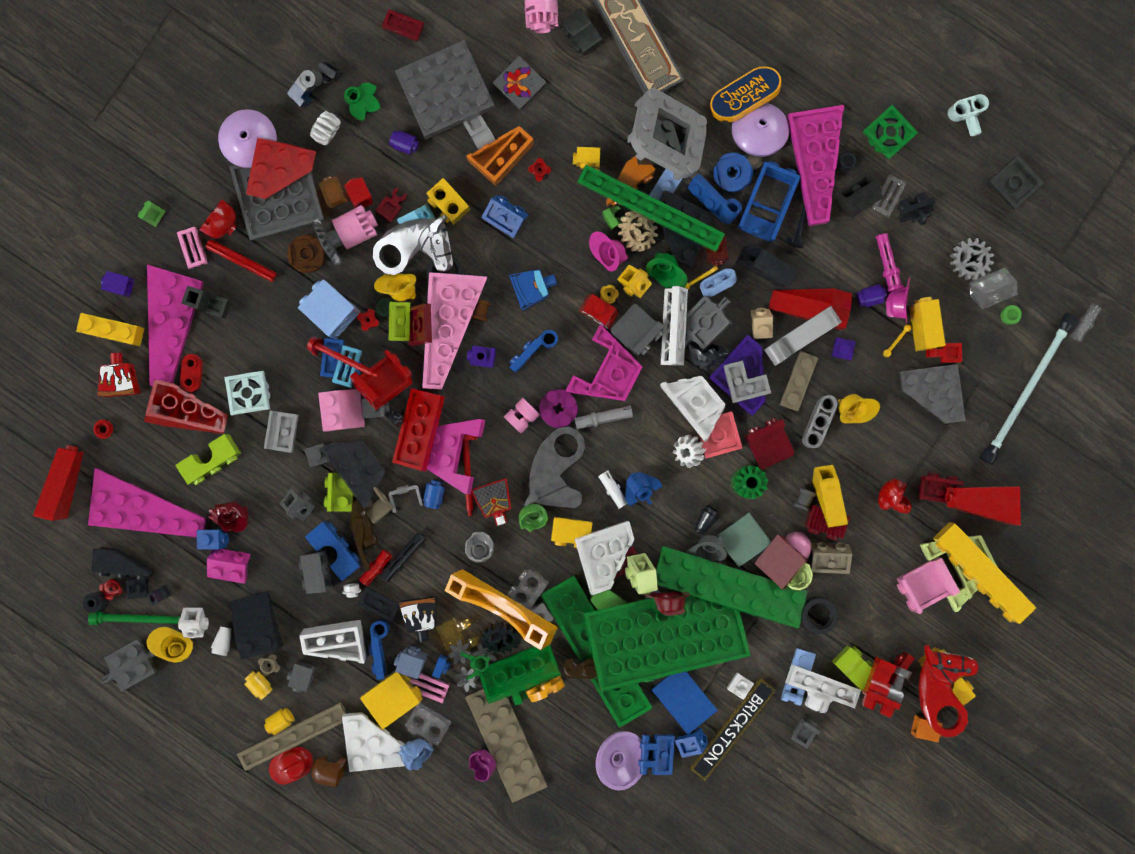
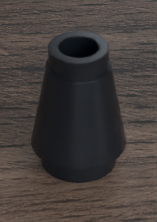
(706, 519)

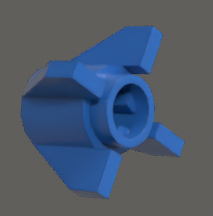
(640, 487)

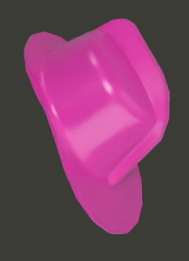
(607, 251)
(897, 302)

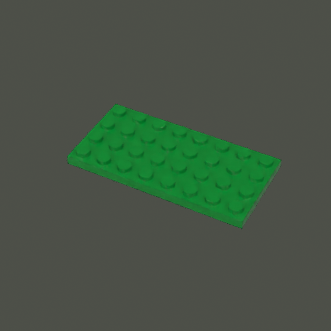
(642, 644)

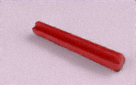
(241, 260)

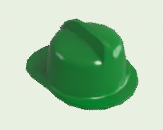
(666, 271)

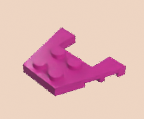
(615, 374)
(447, 450)

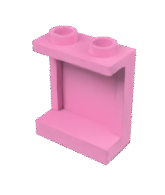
(927, 584)

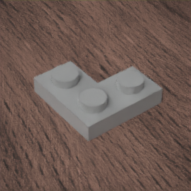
(744, 388)

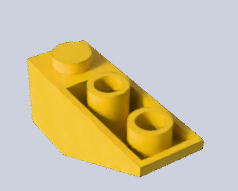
(829, 495)

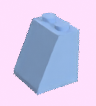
(328, 309)

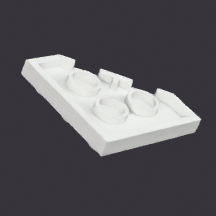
(604, 554)
(369, 745)

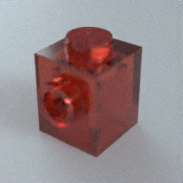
(717, 258)

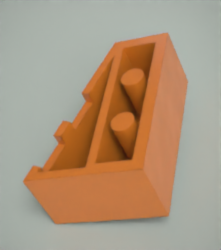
(500, 156)

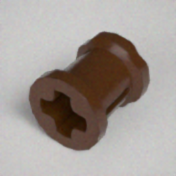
(481, 310)

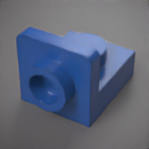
(692, 743)

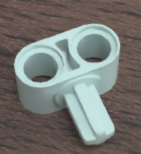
(969, 112)

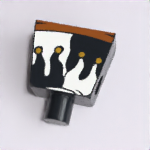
(420, 616)

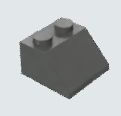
(315, 572)

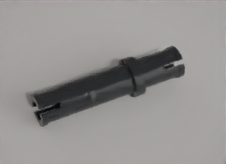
(405, 554)

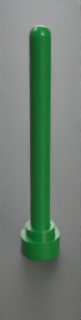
(99, 617)

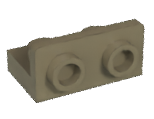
(831, 558)

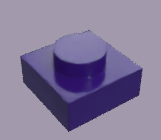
(843, 349)

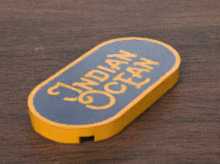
(746, 94)

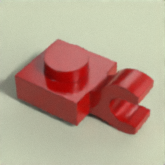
(949, 354)

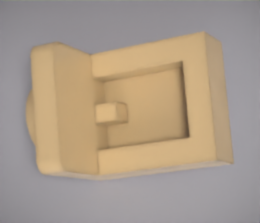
(762, 323)

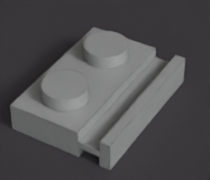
(281, 431)

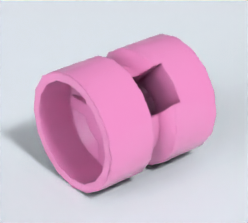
(526, 410)

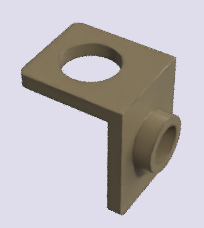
(379, 508)

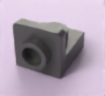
(370, 412)

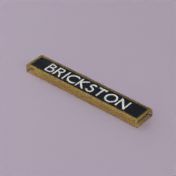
(732, 729)

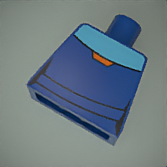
(531, 287)

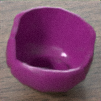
(483, 764)

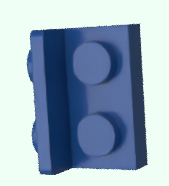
(504, 215)

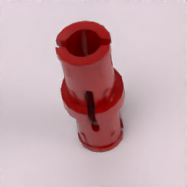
(375, 567)

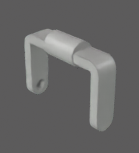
(404, 489)

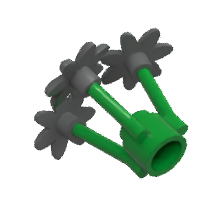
(478, 663)

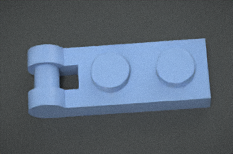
(804, 660)

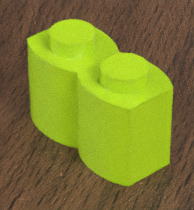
(853, 666)

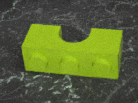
(223, 451)

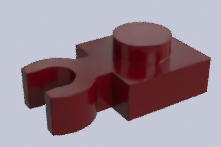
(389, 207)

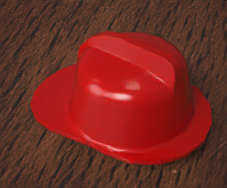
(290, 765)

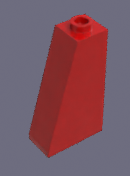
(59, 484)
(993, 503)

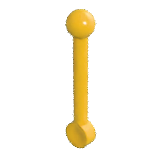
(701, 277)
(887, 353)

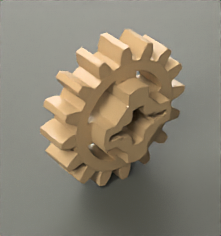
(637, 231)

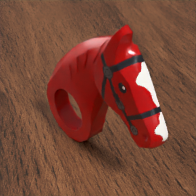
(935, 689)

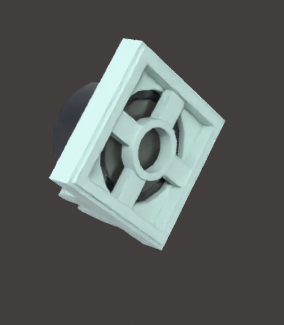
(249, 392)

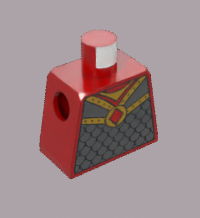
(494, 500)

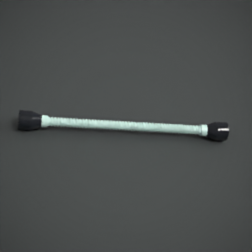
(1066, 325)

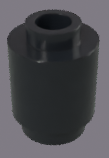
(95, 602)

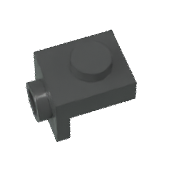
(805, 732)

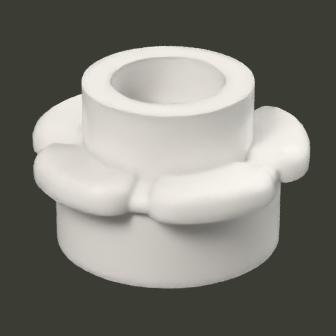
(351, 590)

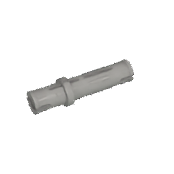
(595, 419)

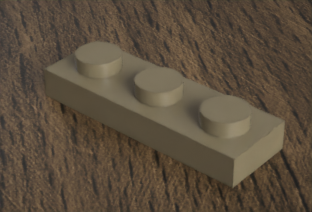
(798, 381)

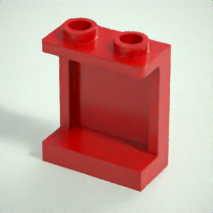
(391, 381)

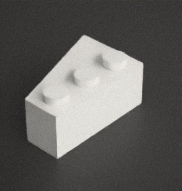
(336, 641)

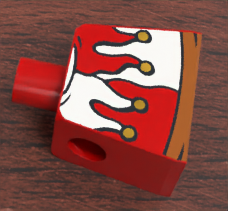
(599, 311)
(117, 378)

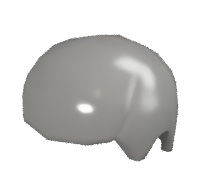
(479, 547)

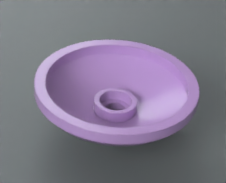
(758, 138)
(239, 149)
(624, 769)

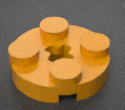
(545, 688)

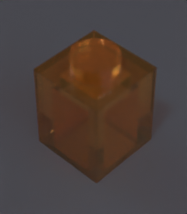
(333, 191)

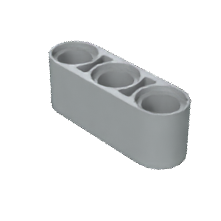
(826, 414)

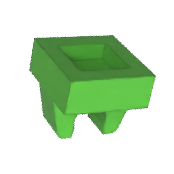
(151, 213)
(609, 217)

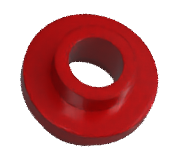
(98, 429)

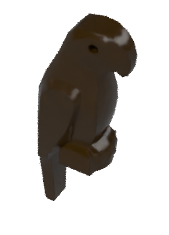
(362, 530)
(583, 670)

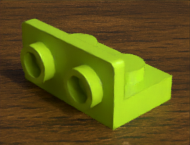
(339, 495)

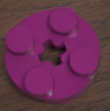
(552, 399)

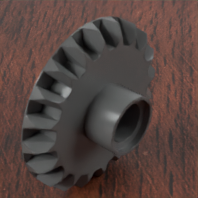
(328, 241)

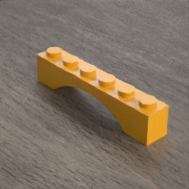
(530, 625)

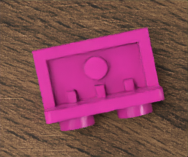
(228, 565)

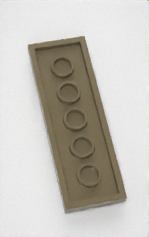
(507, 745)

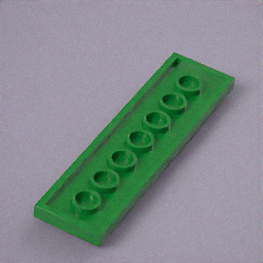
(729, 587)
(567, 606)

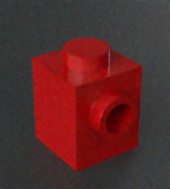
(358, 193)

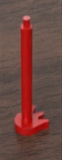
(315, 344)
(467, 469)

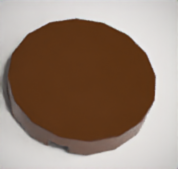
(306, 254)

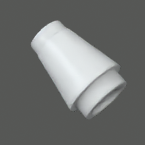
(221, 643)

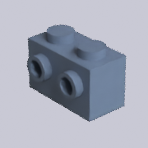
(410, 662)

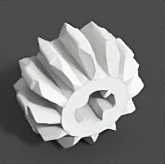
(325, 128)
(695, 456)

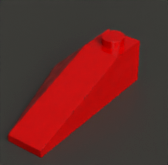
(810, 302)
(178, 409)

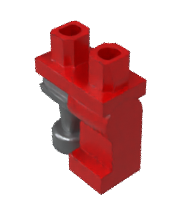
(879, 688)

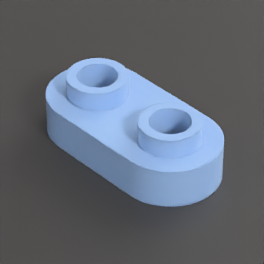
(718, 282)

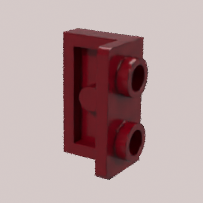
(935, 488)

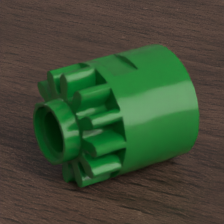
(739, 479)

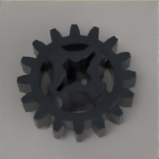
(499, 637)

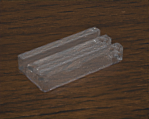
(881, 209)

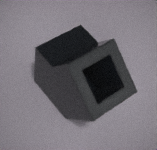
(158, 595)

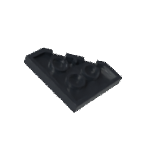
(681, 247)

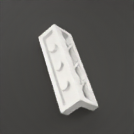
(677, 326)

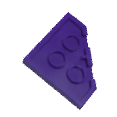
(751, 354)

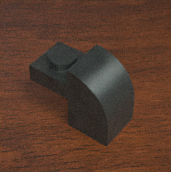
(206, 302)

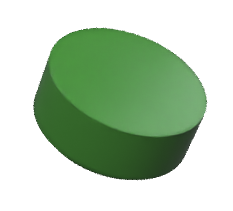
(1011, 315)

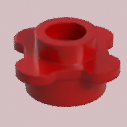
(539, 174)
(372, 323)
(116, 589)

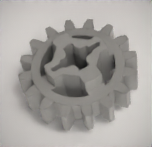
(966, 250)

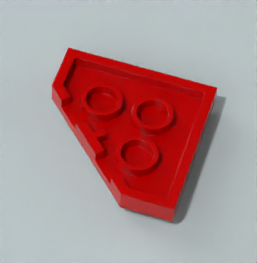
(277, 166)

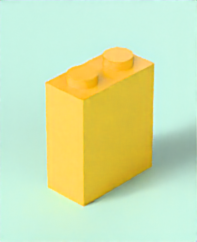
(927, 324)
(391, 698)

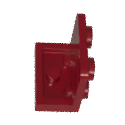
(769, 443)

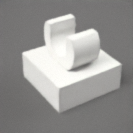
(740, 685)

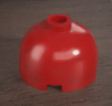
(220, 221)

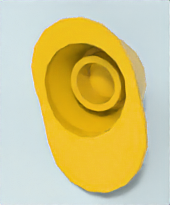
(398, 286)
(857, 409)
(169, 644)

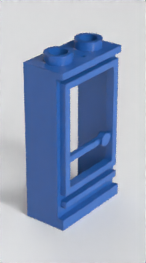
(760, 227)

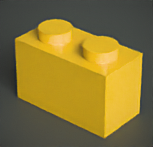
(567, 530)

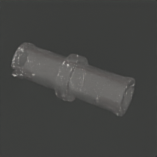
(1086, 323)

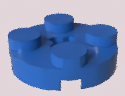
(742, 178)

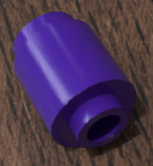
(404, 142)
(871, 296)

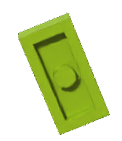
(399, 321)

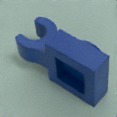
(441, 666)

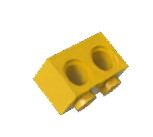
(451, 199)

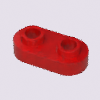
(193, 373)

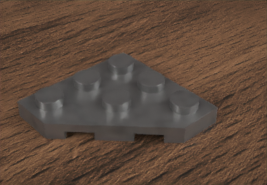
(936, 391)

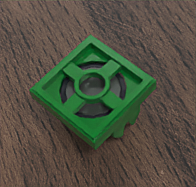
(888, 133)

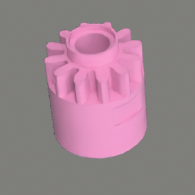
(541, 15)
(355, 226)

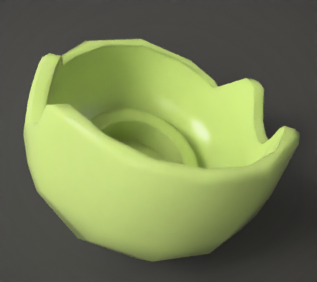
(802, 578)

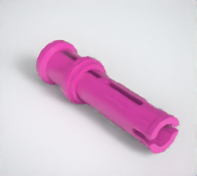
(883, 240)

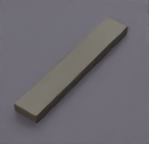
(292, 736)

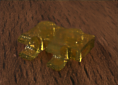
(450, 634)

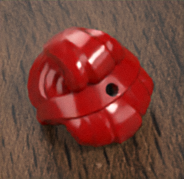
(892, 496)

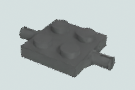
(706, 322)
(129, 665)

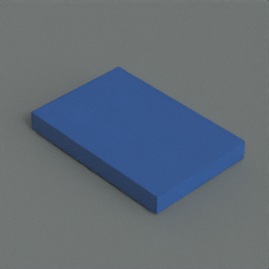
(684, 700)

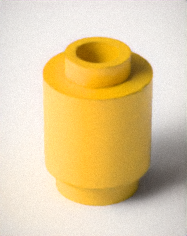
(258, 684)
(278, 721)

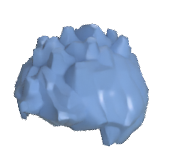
(415, 753)

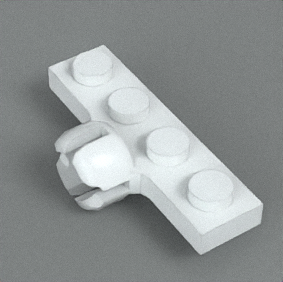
(821, 689)

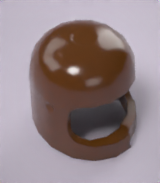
(327, 772)

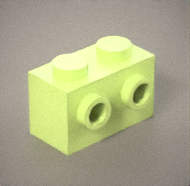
(641, 574)

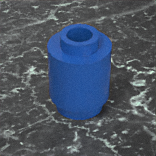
(434, 494)

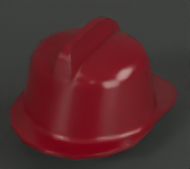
(669, 603)

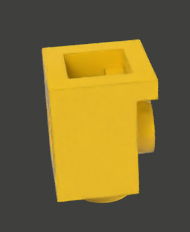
(587, 156)

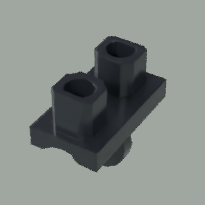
(917, 211)

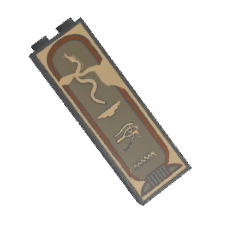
(640, 44)

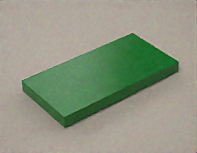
(518, 673)

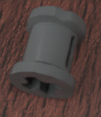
(804, 499)

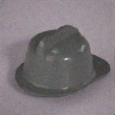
(709, 548)

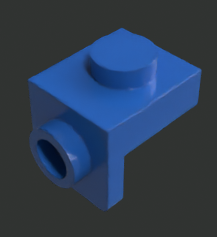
(212, 539)

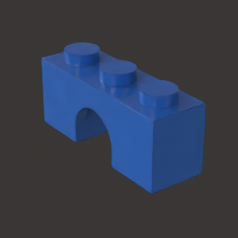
(346, 561)

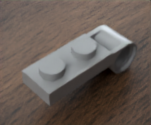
(479, 131)

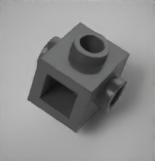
(297, 505)

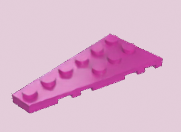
(133, 508)

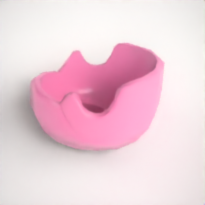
(800, 542)

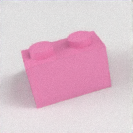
(341, 410)

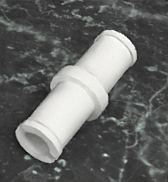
(613, 489)

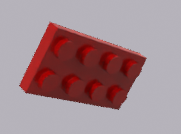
(418, 430)

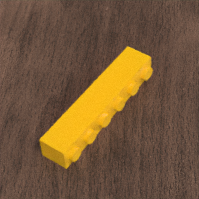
(983, 573)

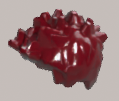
(230, 516)

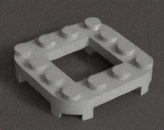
(644, 144)

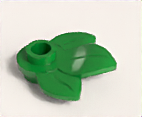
(364, 102)

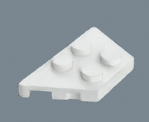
(697, 403)

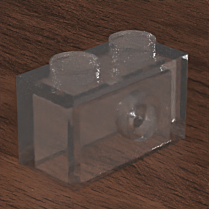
(993, 288)

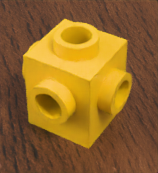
(637, 284)

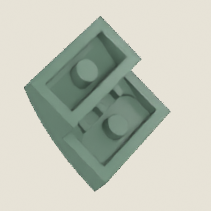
(744, 539)

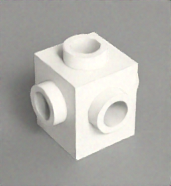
(193, 622)

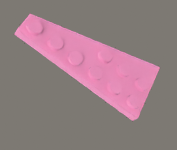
(452, 305)

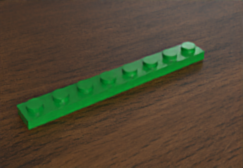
(651, 208)

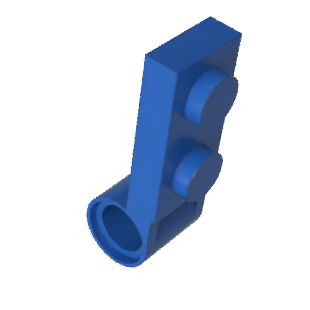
(724, 210)
(530, 348)
(376, 649)

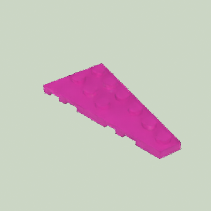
(816, 150)
(167, 321)

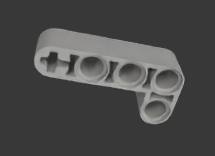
(802, 335)

